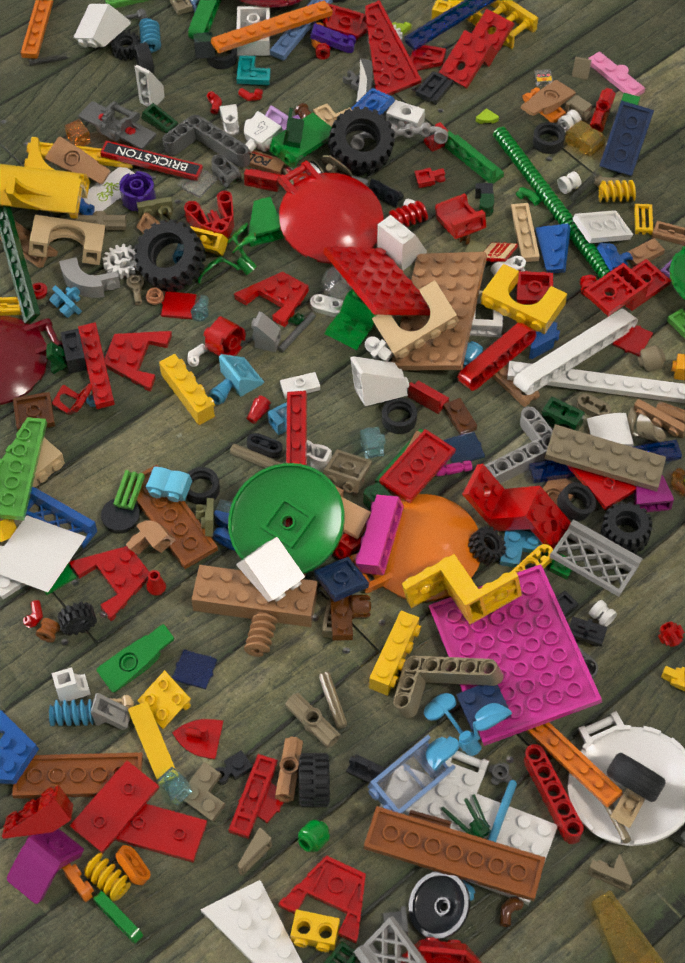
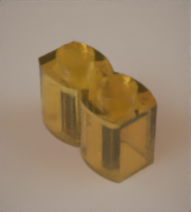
(585, 138)

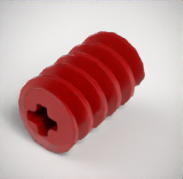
(410, 213)

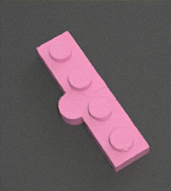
(616, 74)

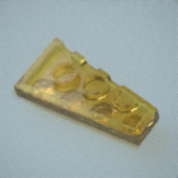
(622, 933)

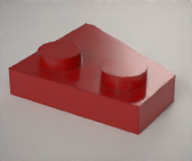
(428, 57)

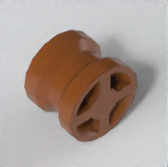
(48, 630)

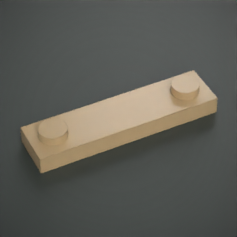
(525, 232)

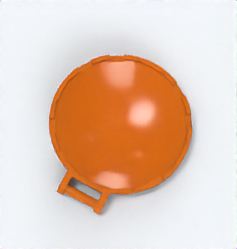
(425, 535)

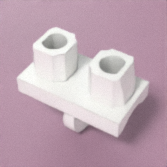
(378, 349)

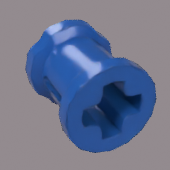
(85, 208)

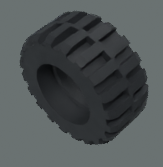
(366, 121)
(155, 240)

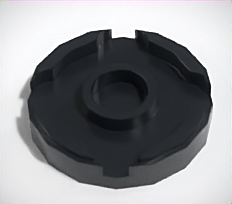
(118, 519)

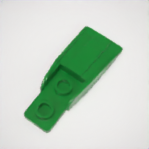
(134, 659)

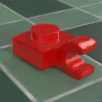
(427, 177)

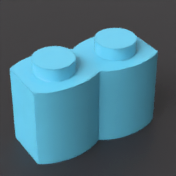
(169, 484)

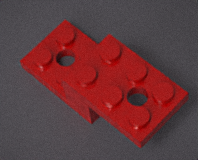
(476, 48)
(627, 287)

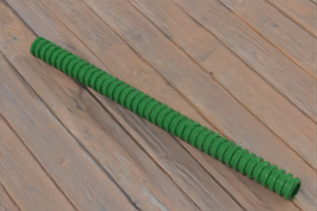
(550, 199)

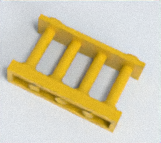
(515, 13)

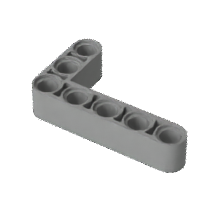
(523, 454)

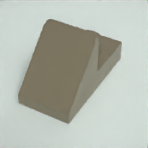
(616, 876)

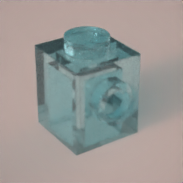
(372, 442)

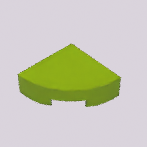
(405, 27)
(487, 117)

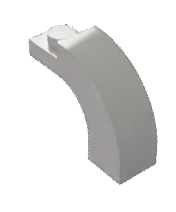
(89, 285)

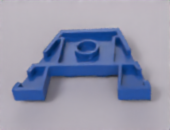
(15, 751)

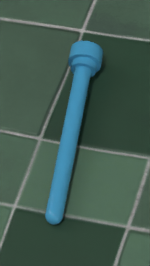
(502, 810)

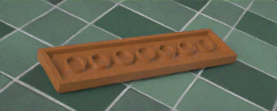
(455, 853)

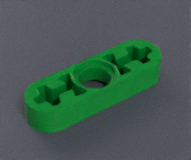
(118, 917)

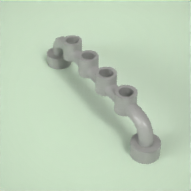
(440, 136)

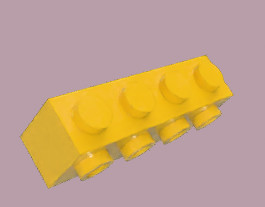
(187, 389)
(394, 653)

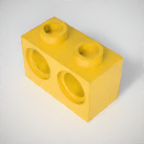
(317, 924)

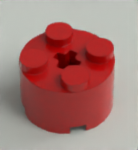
(224, 337)

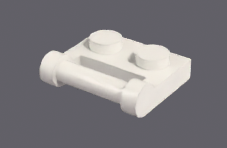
(464, 777)

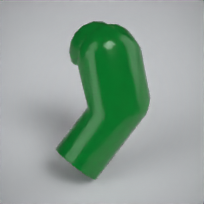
(531, 195)

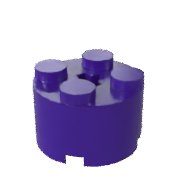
(136, 189)

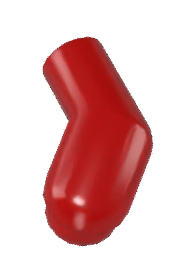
(257, 95)
(215, 101)

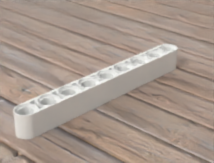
(574, 352)

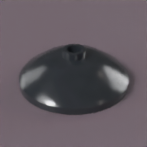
(428, 905)

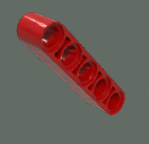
(496, 356)
(553, 803)

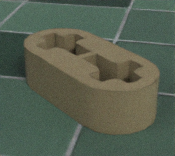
(593, 406)

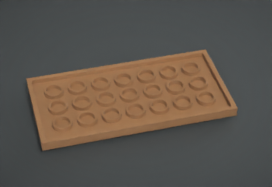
(460, 281)

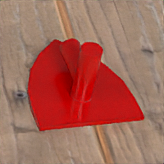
(200, 737)

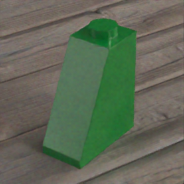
(265, 222)

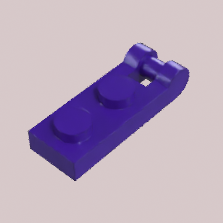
(333, 38)

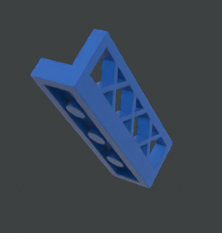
(61, 511)

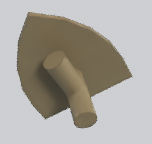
(334, 165)

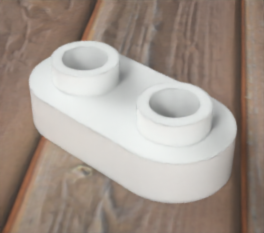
(326, 305)

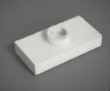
(300, 383)

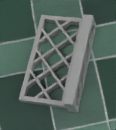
(602, 548)
(369, 954)

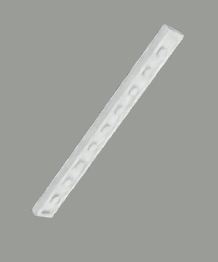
(611, 384)

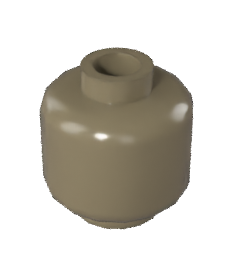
(651, 358)

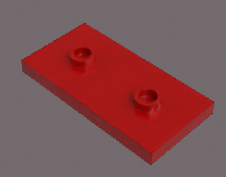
(417, 466)
(605, 489)
(114, 806)
(165, 832)

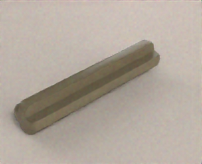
(252, 456)
(333, 700)

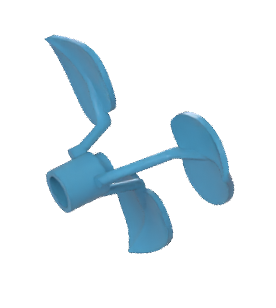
(442, 748)

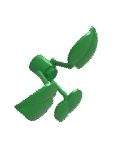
(244, 261)

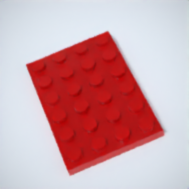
(377, 280)

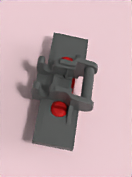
(126, 129)

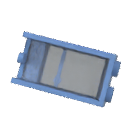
(407, 779)

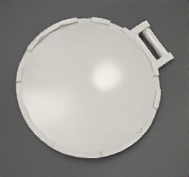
(650, 748)

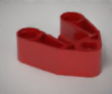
(196, 217)

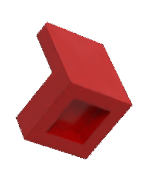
(430, 142)

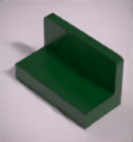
(293, 131)

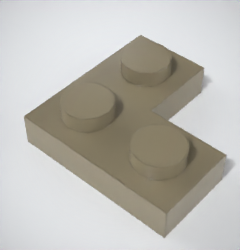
(200, 797)

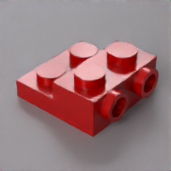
(532, 286)

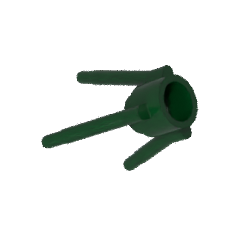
(478, 826)

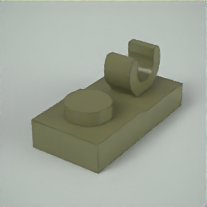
(156, 207)
(206, 514)

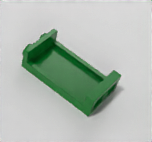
(314, 135)

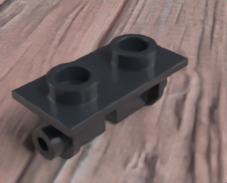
(385, 193)
(364, 768)

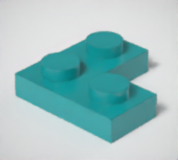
(249, 74)

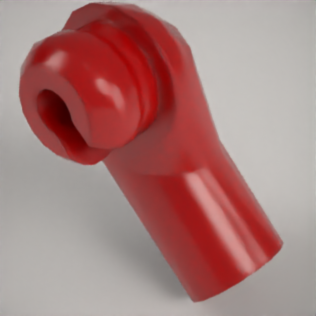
(33, 619)

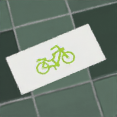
(106, 194)

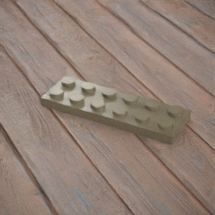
(605, 457)

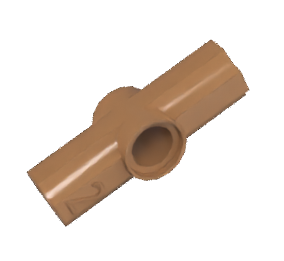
(288, 779)

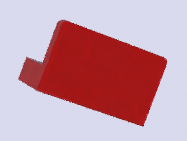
(261, 179)
(427, 396)

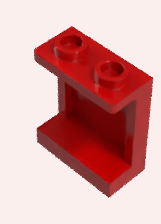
(459, 216)

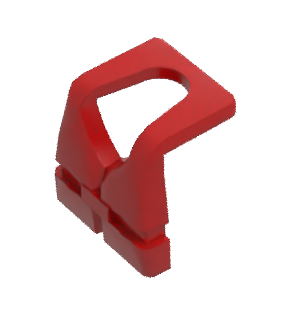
(81, 398)

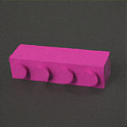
(379, 534)

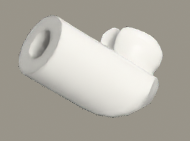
(193, 355)

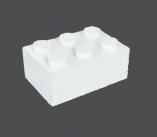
(248, 16)

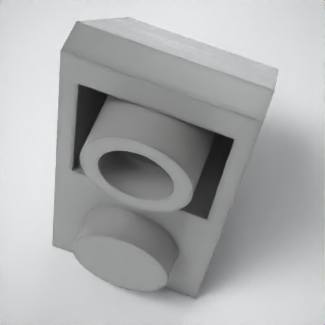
(265, 333)

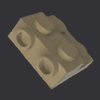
(347, 470)

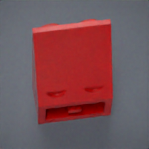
(40, 815)

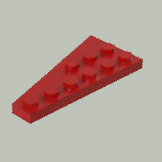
(390, 61)

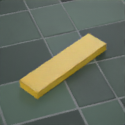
(151, 739)

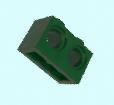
(562, 414)

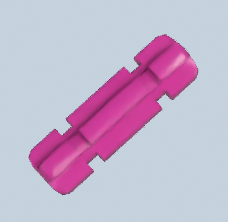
(455, 468)

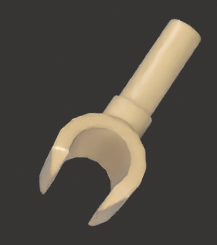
(125, 700)

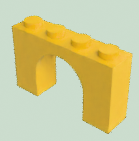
(536, 316)

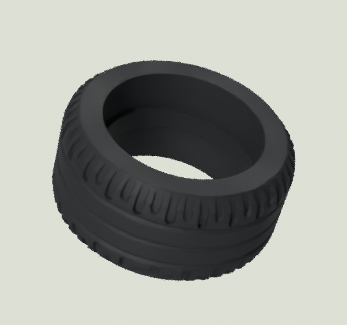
(636, 777)

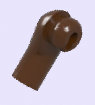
(509, 907)

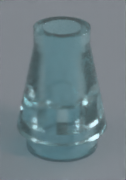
(200, 309)

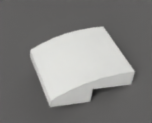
(611, 427)

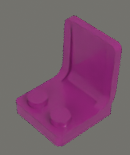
(40, 861)

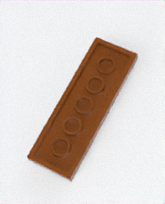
(190, 540)
(75, 773)

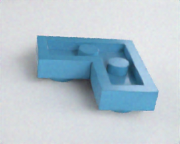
(516, 543)

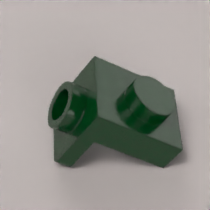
(56, 356)

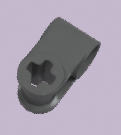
(224, 170)

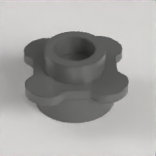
(500, 768)

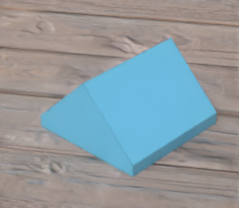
(239, 373)

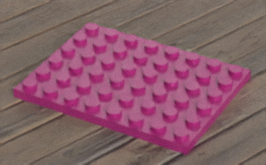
(532, 648)

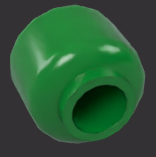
(313, 836)

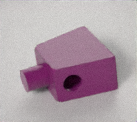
(652, 500)

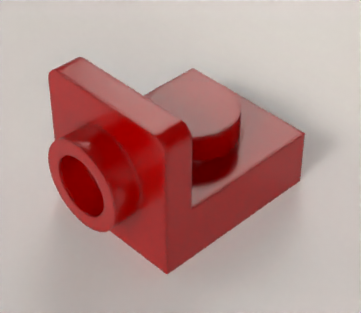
(347, 546)

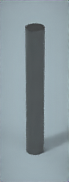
(299, 329)

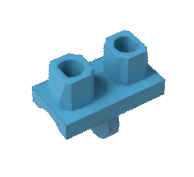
(71, 295)

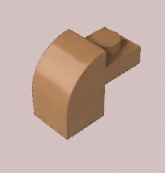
(150, 533)

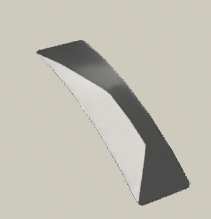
(365, 77)

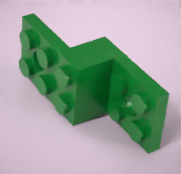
(352, 322)

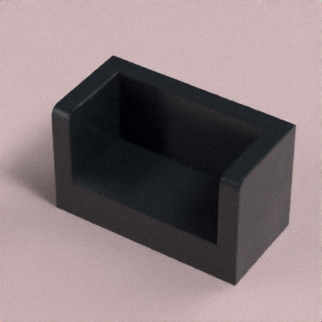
(203, 45)
(73, 351)

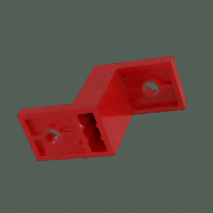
(516, 507)

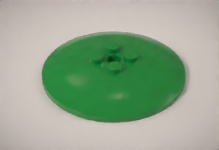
(286, 493)

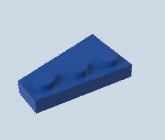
(554, 246)

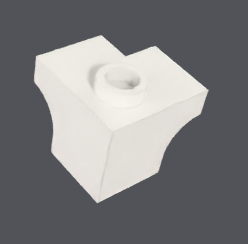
(70, 685)

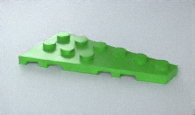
(19, 469)

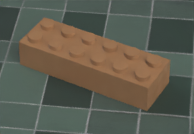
(232, 594)

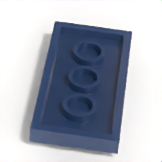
(626, 138)

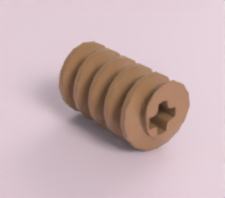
(260, 634)

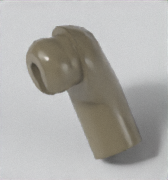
(597, 182)

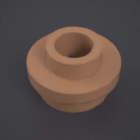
(154, 296)

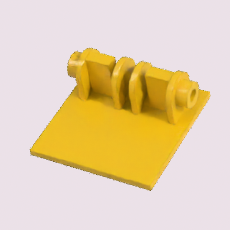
(165, 699)

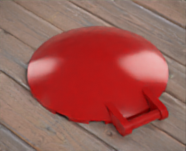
(327, 212)

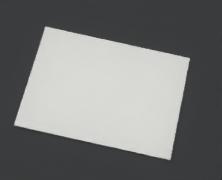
(38, 553)

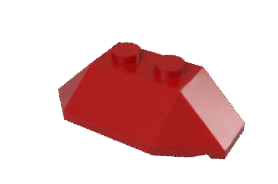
(444, 952)

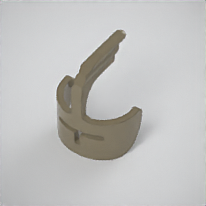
(644, 427)

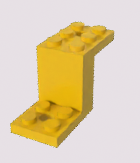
(470, 600)

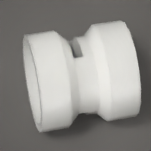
(569, 120)
(570, 182)
(602, 613)

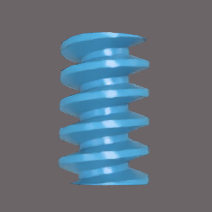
(150, 33)
(70, 713)

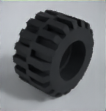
(627, 515)
(314, 780)

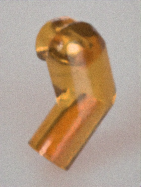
(677, 480)

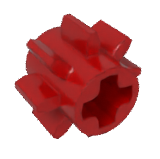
(671, 634)

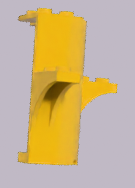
(40, 186)

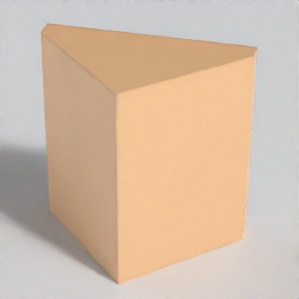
(355, 519)

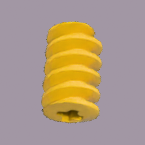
(617, 190)
(106, 878)

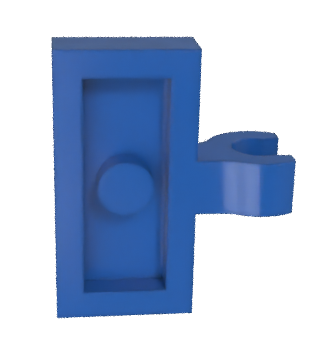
(611, 256)

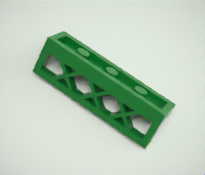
(473, 158)

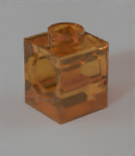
(77, 133)

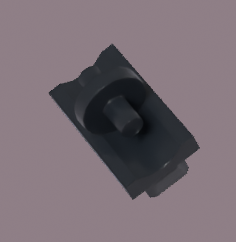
(588, 631)

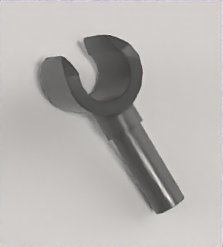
(141, 14)

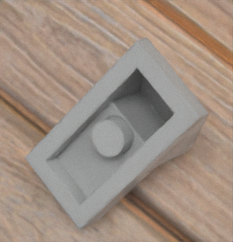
(109, 711)

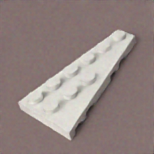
(253, 925)

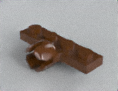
(344, 611)

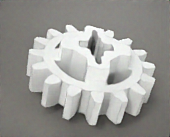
(122, 261)

